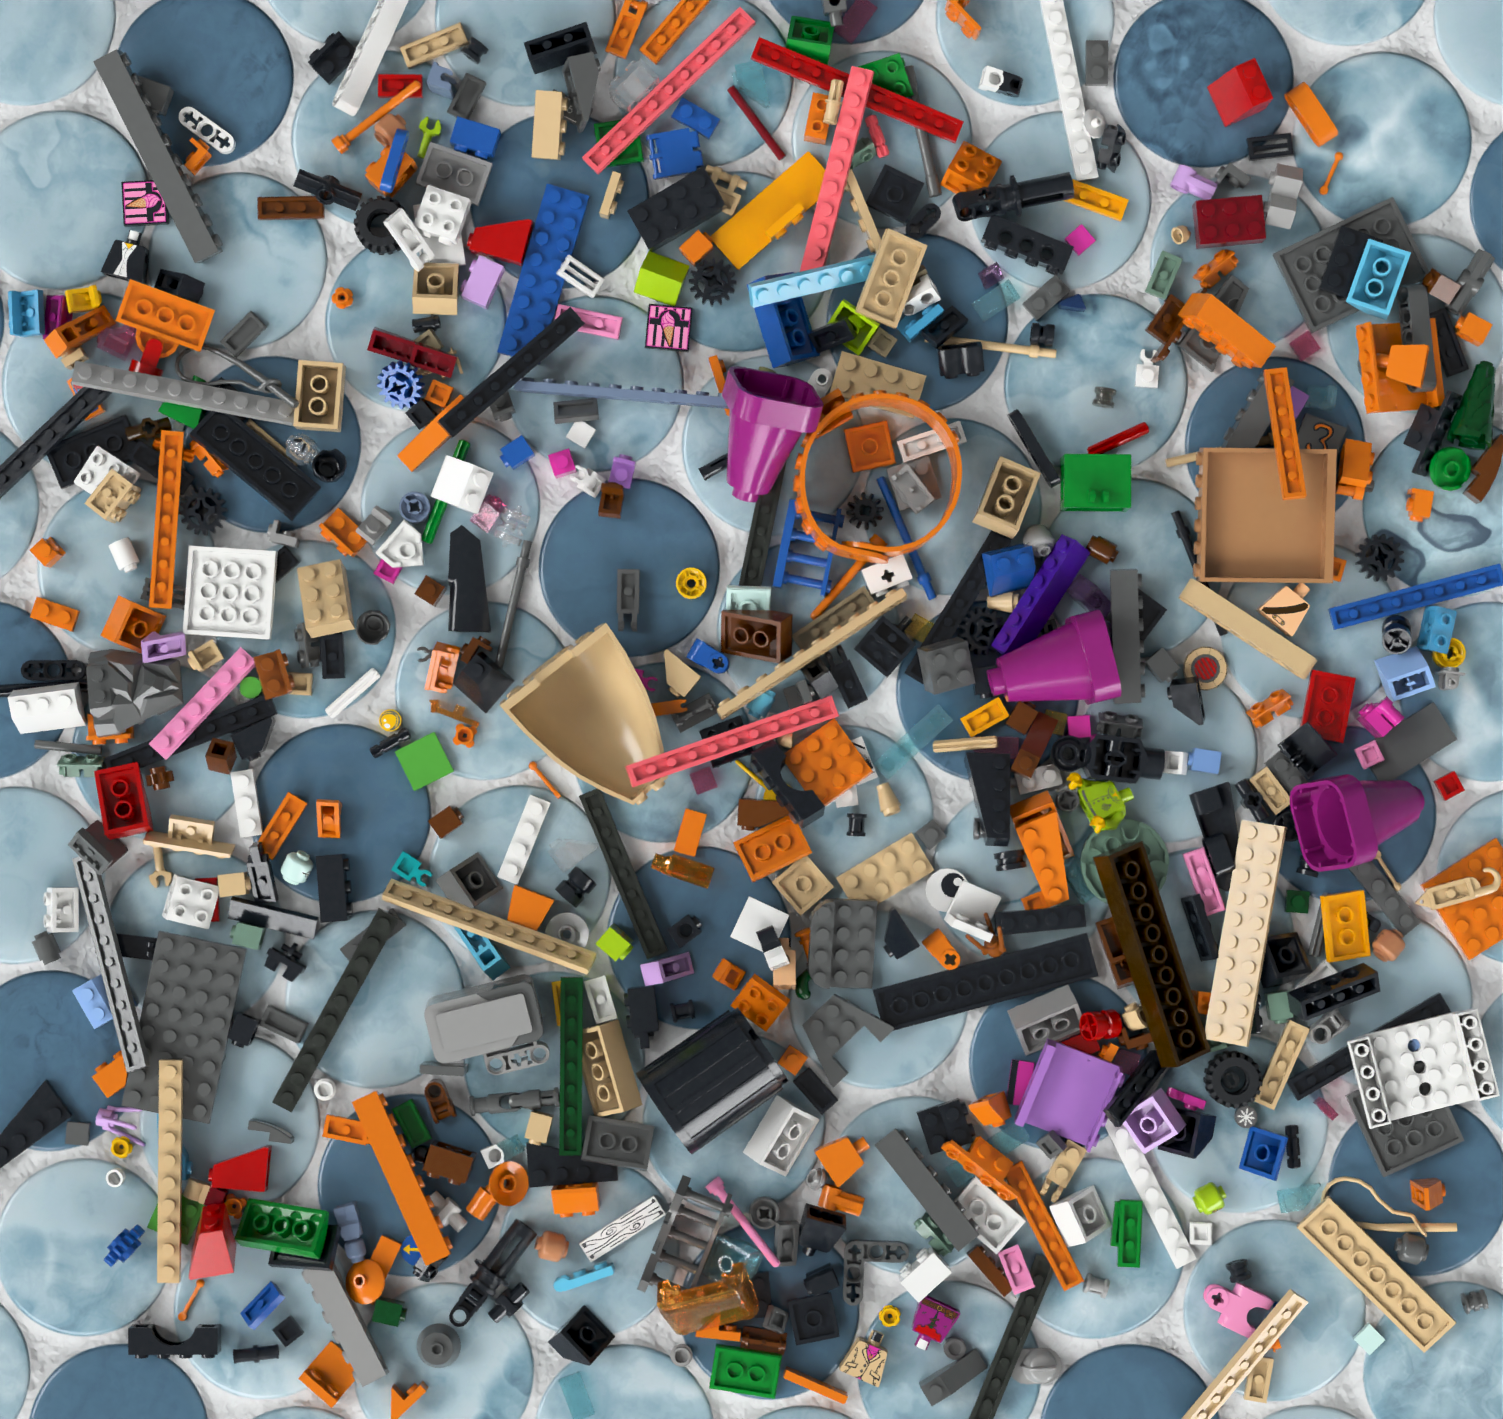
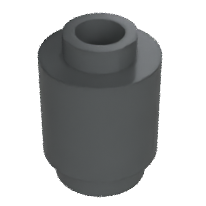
(46, 947)

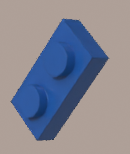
(695, 118)
(262, 1305)

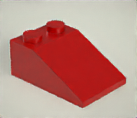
(123, 801)

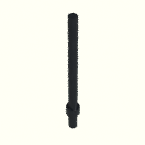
(1183, 532)

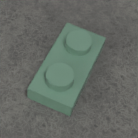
(1163, 275)

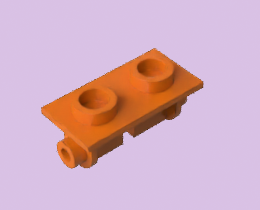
(1208, 273)
(213, 465)
(1260, 712)

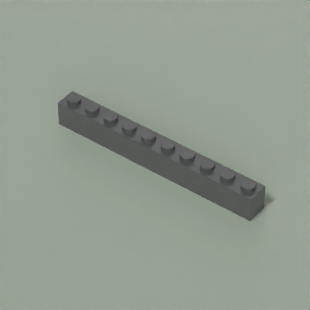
(158, 156)

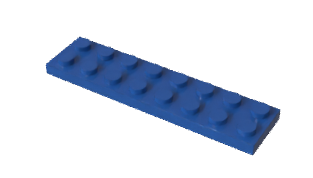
(538, 284)

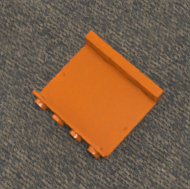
(1384, 393)

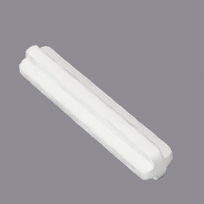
(352, 693)

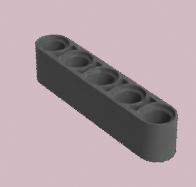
(1416, 327)

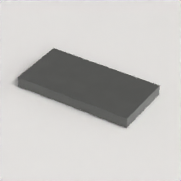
(1412, 742)

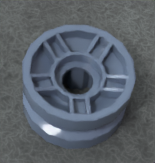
(415, 516)

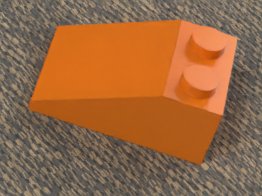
(1037, 806)

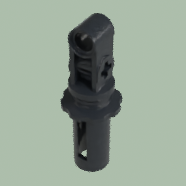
(1012, 196)
(487, 1280)

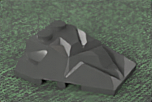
(130, 691)

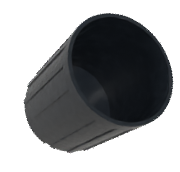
(712, 1079)

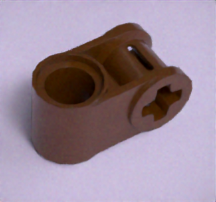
(439, 1102)

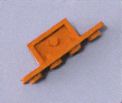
(985, 1163)

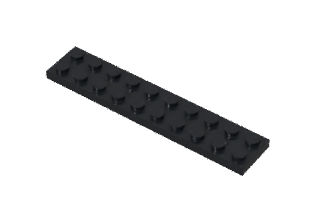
(986, 982)

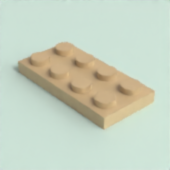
(891, 278)
(865, 375)
(886, 871)

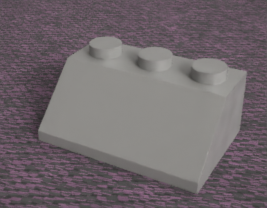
(1046, 1016)

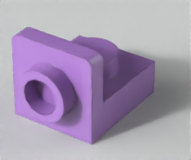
(622, 470)

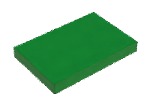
(745, 1371)

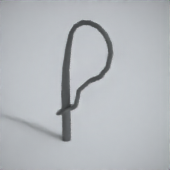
(270, 384)

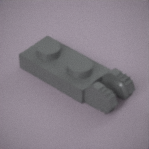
(628, 596)

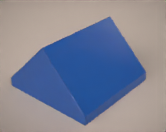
(1263, 1152)

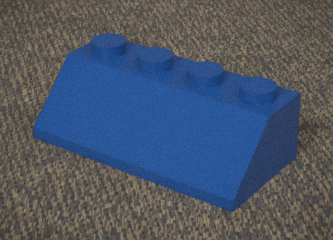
(785, 329)

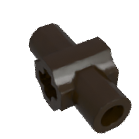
(136, 432)

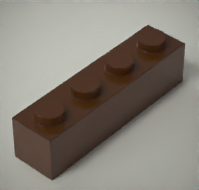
(989, 1269)

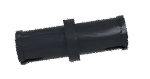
(256, 1353)

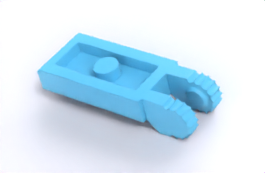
(582, 1277)

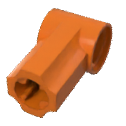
(836, 1199)

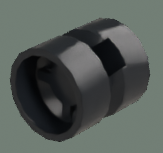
(576, 886)

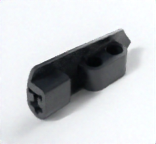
(467, 584)
(1219, 830)

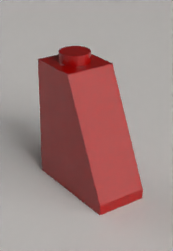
(502, 241)
(244, 1171)

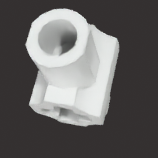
(448, 1211)

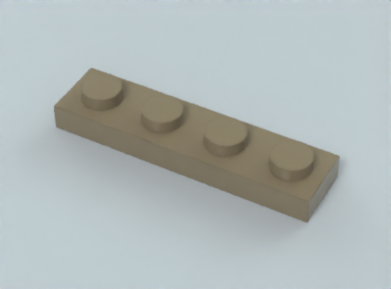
(835, 616)

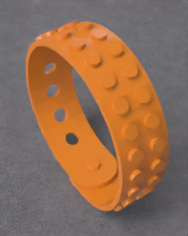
(864, 550)

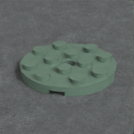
(1126, 832)

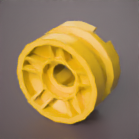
(689, 574)
(1457, 658)

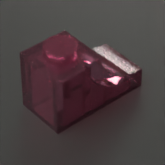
(117, 341)

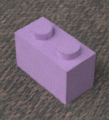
(482, 281)

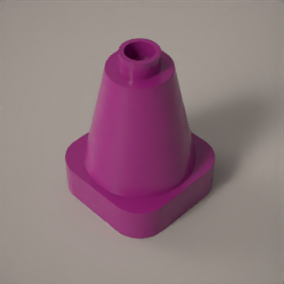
(764, 426)
(1061, 665)
(1347, 818)

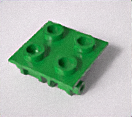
(890, 74)

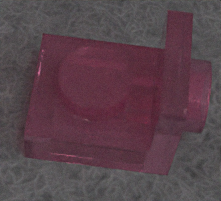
(489, 513)

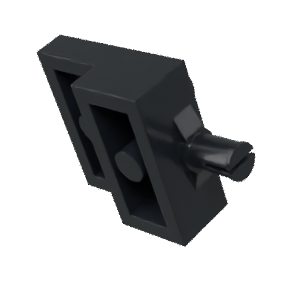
(886, 645)

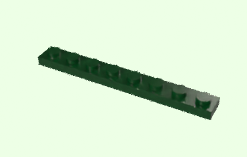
(571, 1066)

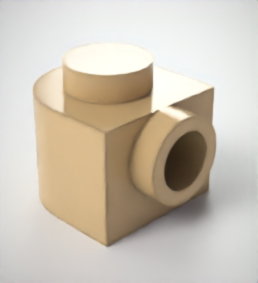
(1134, 1017)

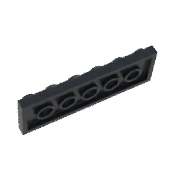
(255, 462)

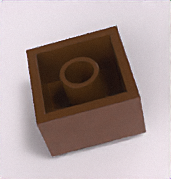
(449, 1162)

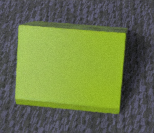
(661, 278)
(863, 326)

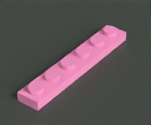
(203, 703)

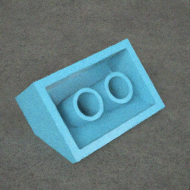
(1378, 278)

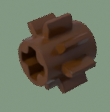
(159, 778)

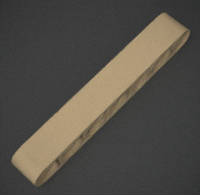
(1247, 628)

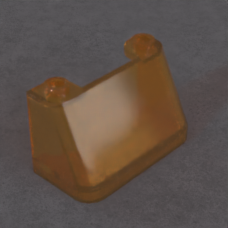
(708, 1304)

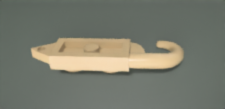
(1458, 891)

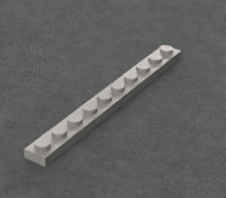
(182, 393)

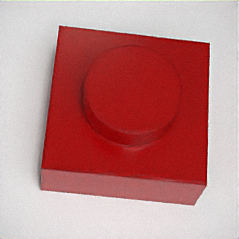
(1449, 785)

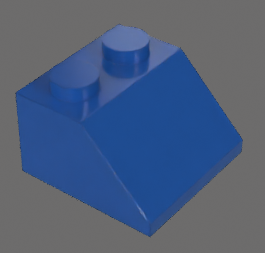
(1009, 568)

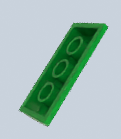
(283, 1228)

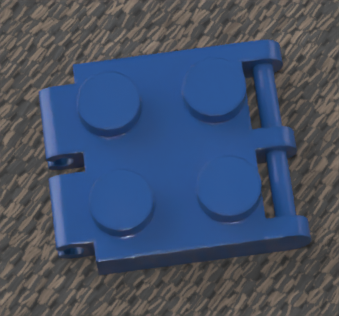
(675, 153)

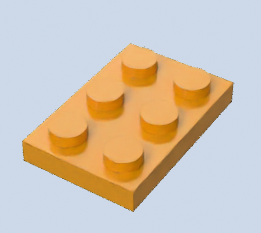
(1345, 925)

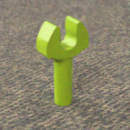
(428, 135)

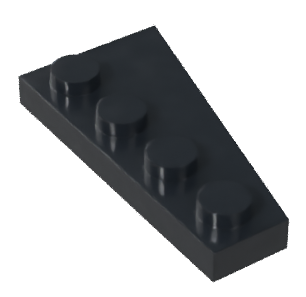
(551, 1169)

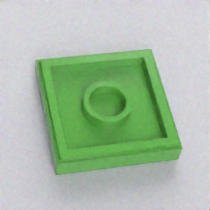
(424, 761)

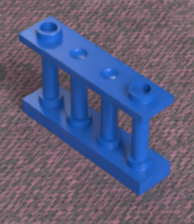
(787, 555)

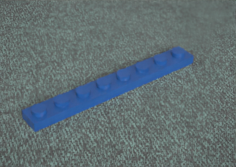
(1416, 596)

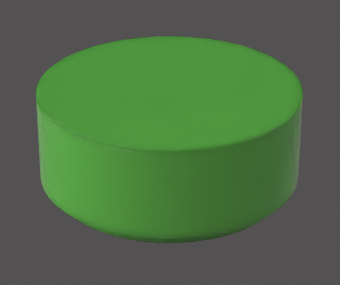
(250, 687)

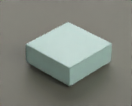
(1368, 1338)

